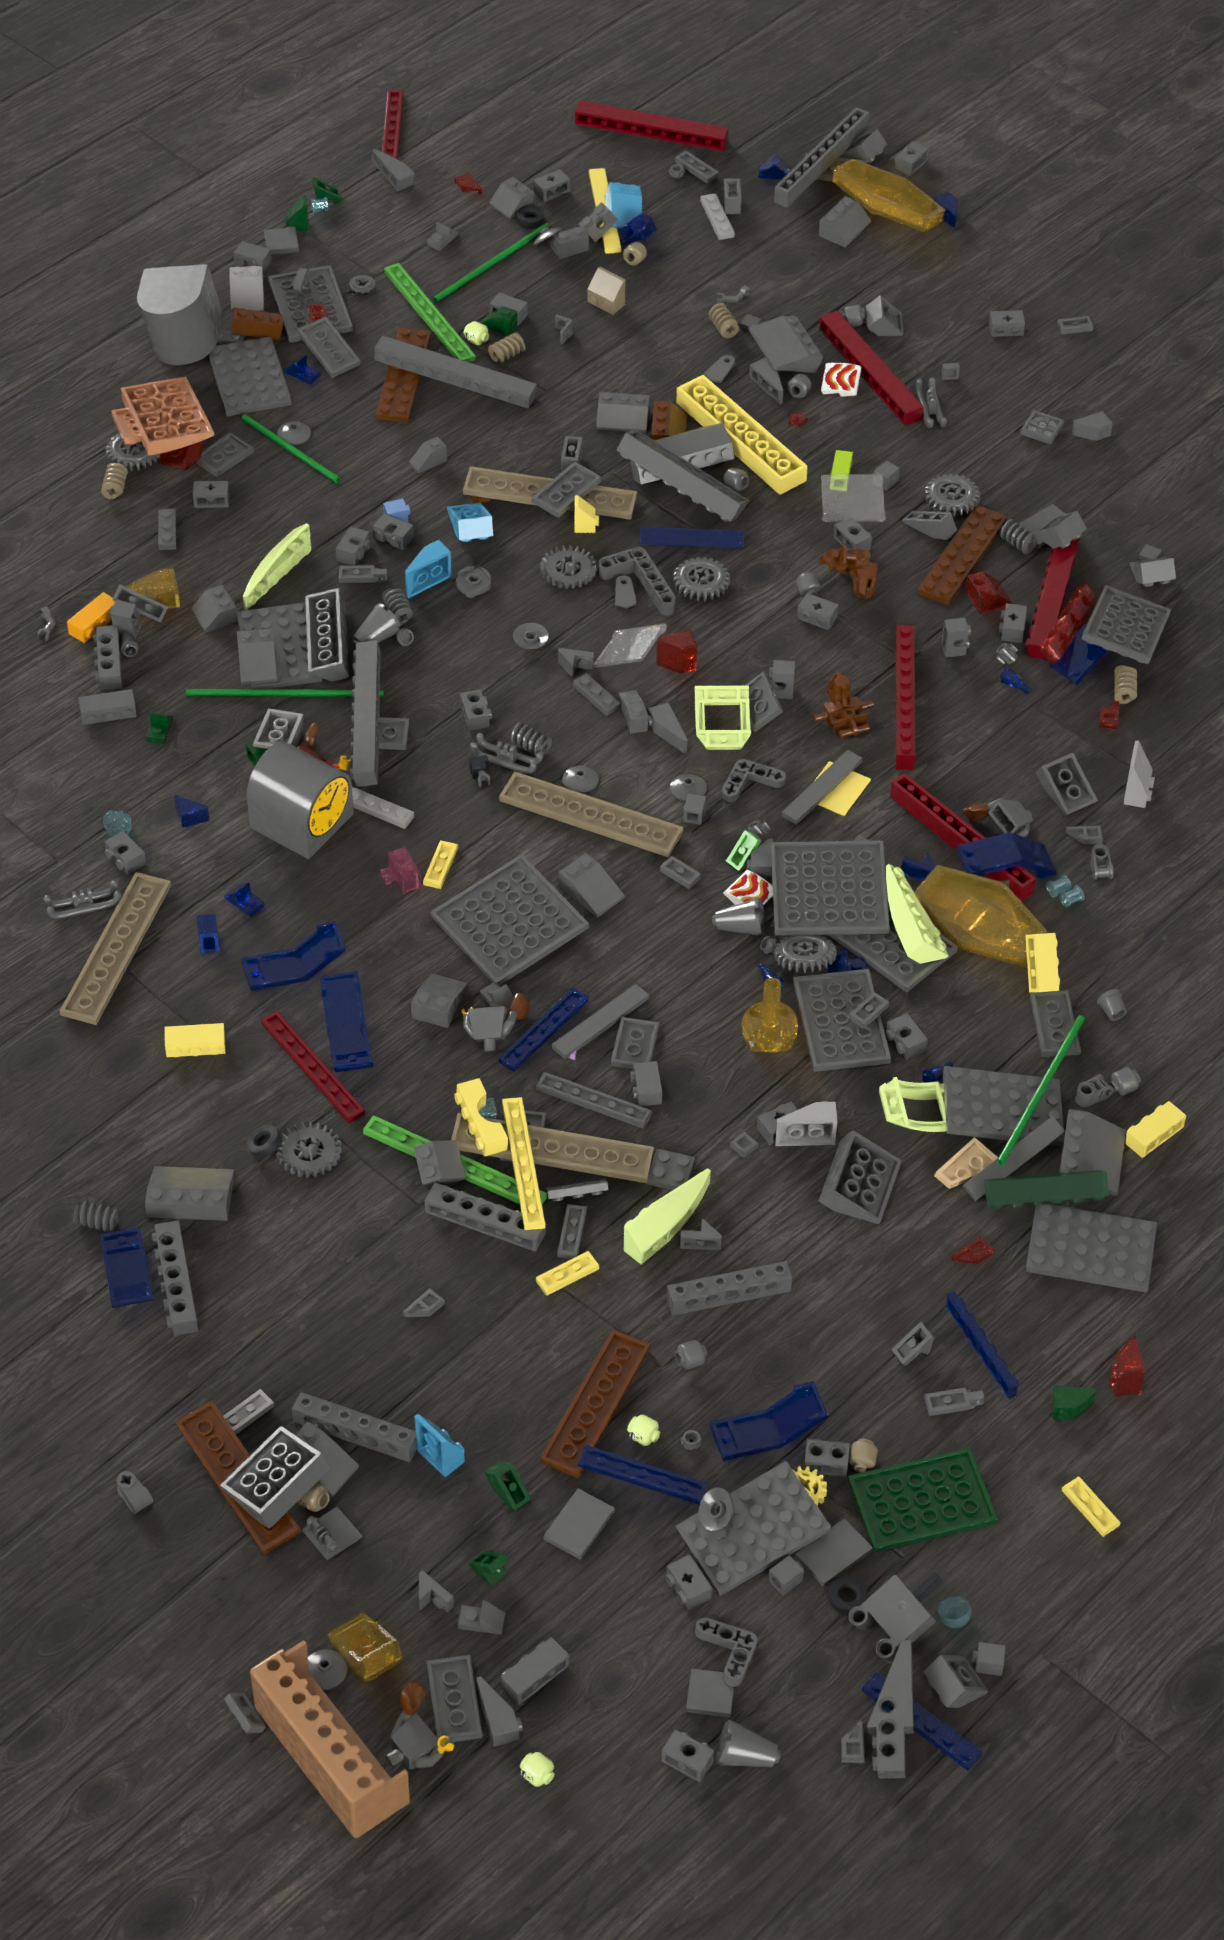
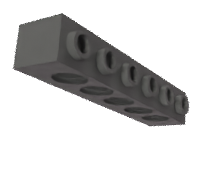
(471, 1213)
(175, 1277)
(729, 1288)
(355, 1427)

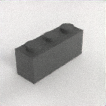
(144, 604)
(107, 707)
(534, 1670)

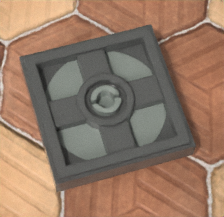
(1042, 427)

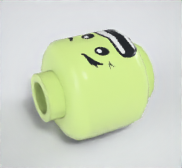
(476, 333)
(643, 1430)
(537, 1769)

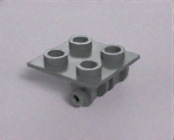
(331, 1532)

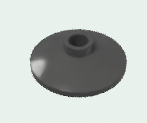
(545, 233)
(294, 432)
(530, 636)
(580, 779)
(687, 784)
(716, 1509)
(331, 1676)

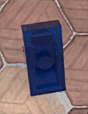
(302, 371)
(918, 869)
(244, 899)
(208, 933)
(844, 964)

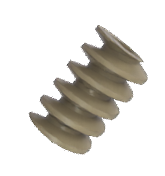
(723, 320)
(506, 348)
(114, 480)
(1125, 684)

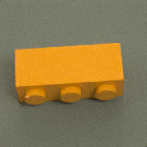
(94, 615)

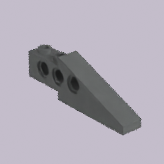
(899, 1694)

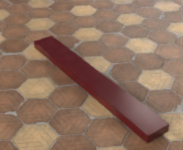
(392, 123)
(313, 1067)

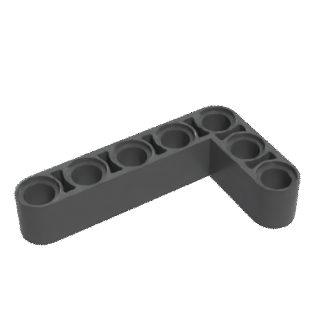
(639, 562)

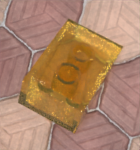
(159, 586)
(366, 1647)

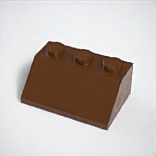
(256, 323)
(667, 420)

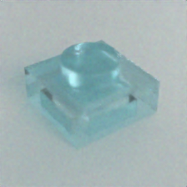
(489, 1109)

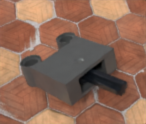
(897, 1612)

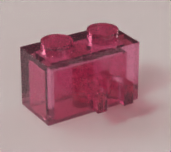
(402, 869)

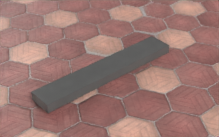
(821, 787)
(600, 1021)
(594, 1100)
(1020, 1154)

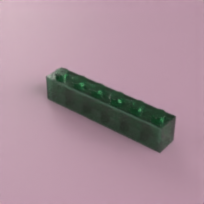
(1046, 1187)

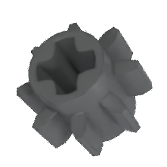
(1007, 653)
(760, 829)

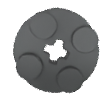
(471, 589)

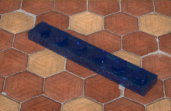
(691, 537)
(543, 1029)
(979, 1341)
(642, 1474)
(932, 1728)

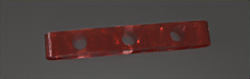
(1068, 623)

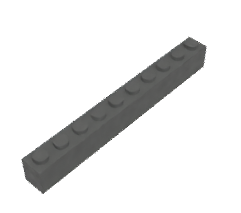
(821, 157)
(455, 372)
(366, 713)

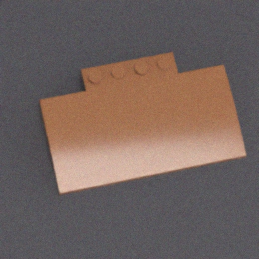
(162, 416)

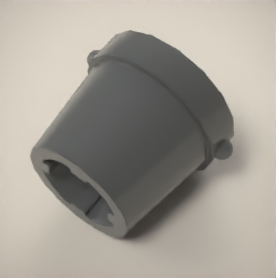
(1112, 1004)

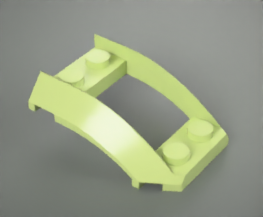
(722, 696)
(894, 1109)

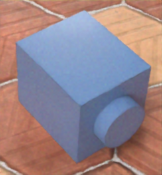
(397, 509)

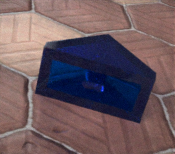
(774, 168)
(190, 812)

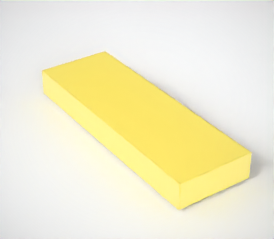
(440, 864)
(567, 1273)
(1090, 1506)

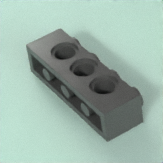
(108, 656)

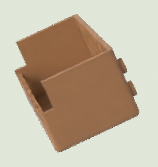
(325, 1742)

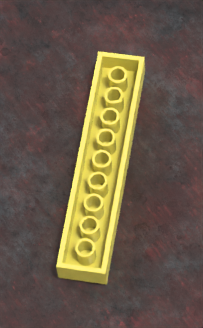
(749, 439)

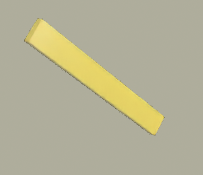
(599, 187)
(523, 1164)

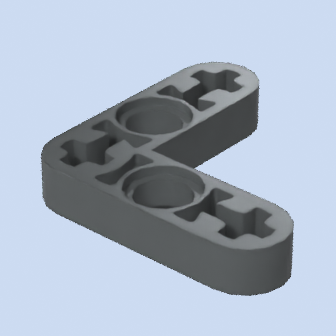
(745, 774)
(738, 1647)

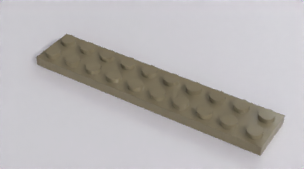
(523, 487)
(591, 814)
(115, 948)
(571, 1151)

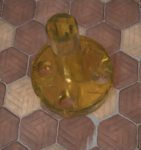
(769, 1023)

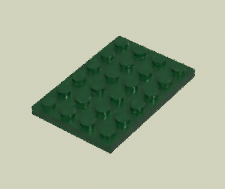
(922, 1499)

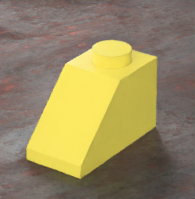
(585, 516)

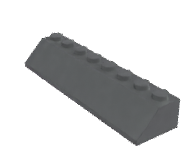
(682, 475)

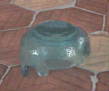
(117, 822)
(955, 1612)

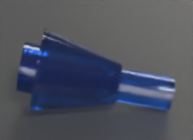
(1010, 678)
(769, 974)
(935, 1074)

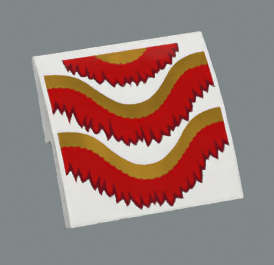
(841, 379)
(749, 887)

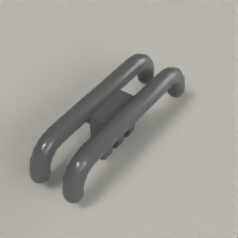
(931, 405)
(506, 756)
(84, 902)

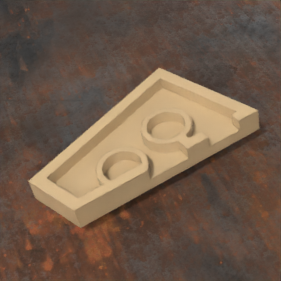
(965, 1164)

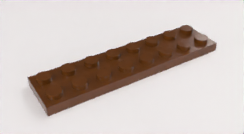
(399, 384)
(962, 555)
(595, 1402)
(221, 1455)

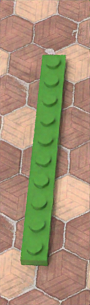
(429, 313)
(474, 1171)

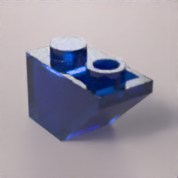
(950, 205)
(637, 229)

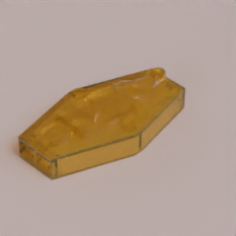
(888, 195)
(979, 914)

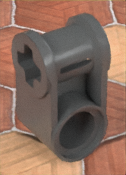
(1101, 862)
(1093, 1091)
(133, 1492)

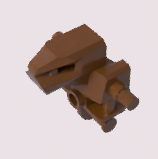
(857, 565)
(843, 710)

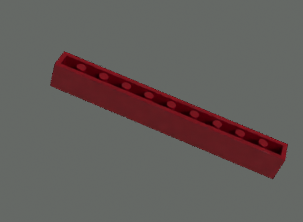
(651, 125)
(873, 370)
(1051, 597)
(904, 698)
(953, 829)

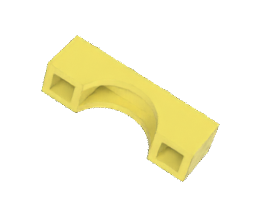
(489, 1135)

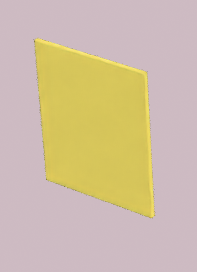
(846, 793)

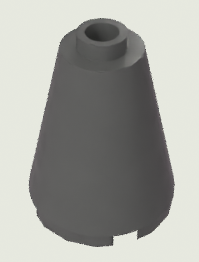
(377, 626)
(741, 918)
(745, 1748)

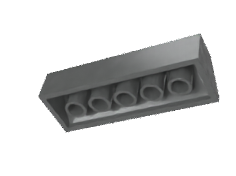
(699, 447)
(327, 635)

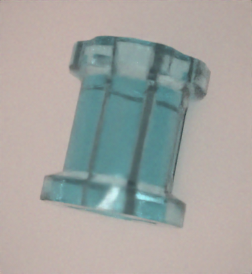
(319, 204)
(1058, 886)
(1071, 896)

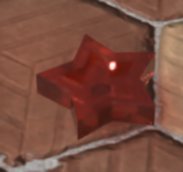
(797, 419)

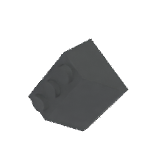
(844, 222)
(622, 412)

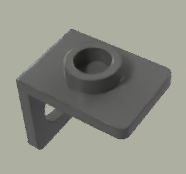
(567, 330)

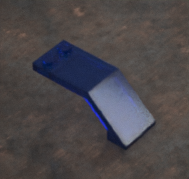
(1078, 658)
(1003, 853)
(297, 963)
(345, 1021)
(126, 1267)
(770, 1427)

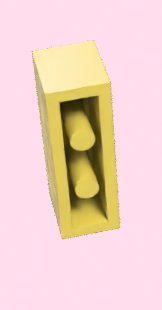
(1042, 962)
(195, 1040)
(1155, 1129)

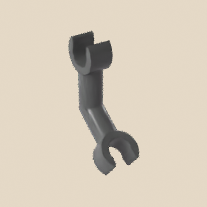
(721, 298)
(51, 623)

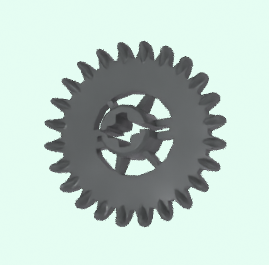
(130, 455)
(951, 497)
(568, 563)
(700, 582)
(805, 952)
(306, 1143)

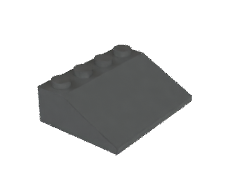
(787, 345)
(1093, 1145)
(860, 1179)
(189, 1193)
(275, 1476)

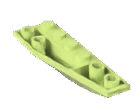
(277, 564)
(911, 921)
(664, 1218)

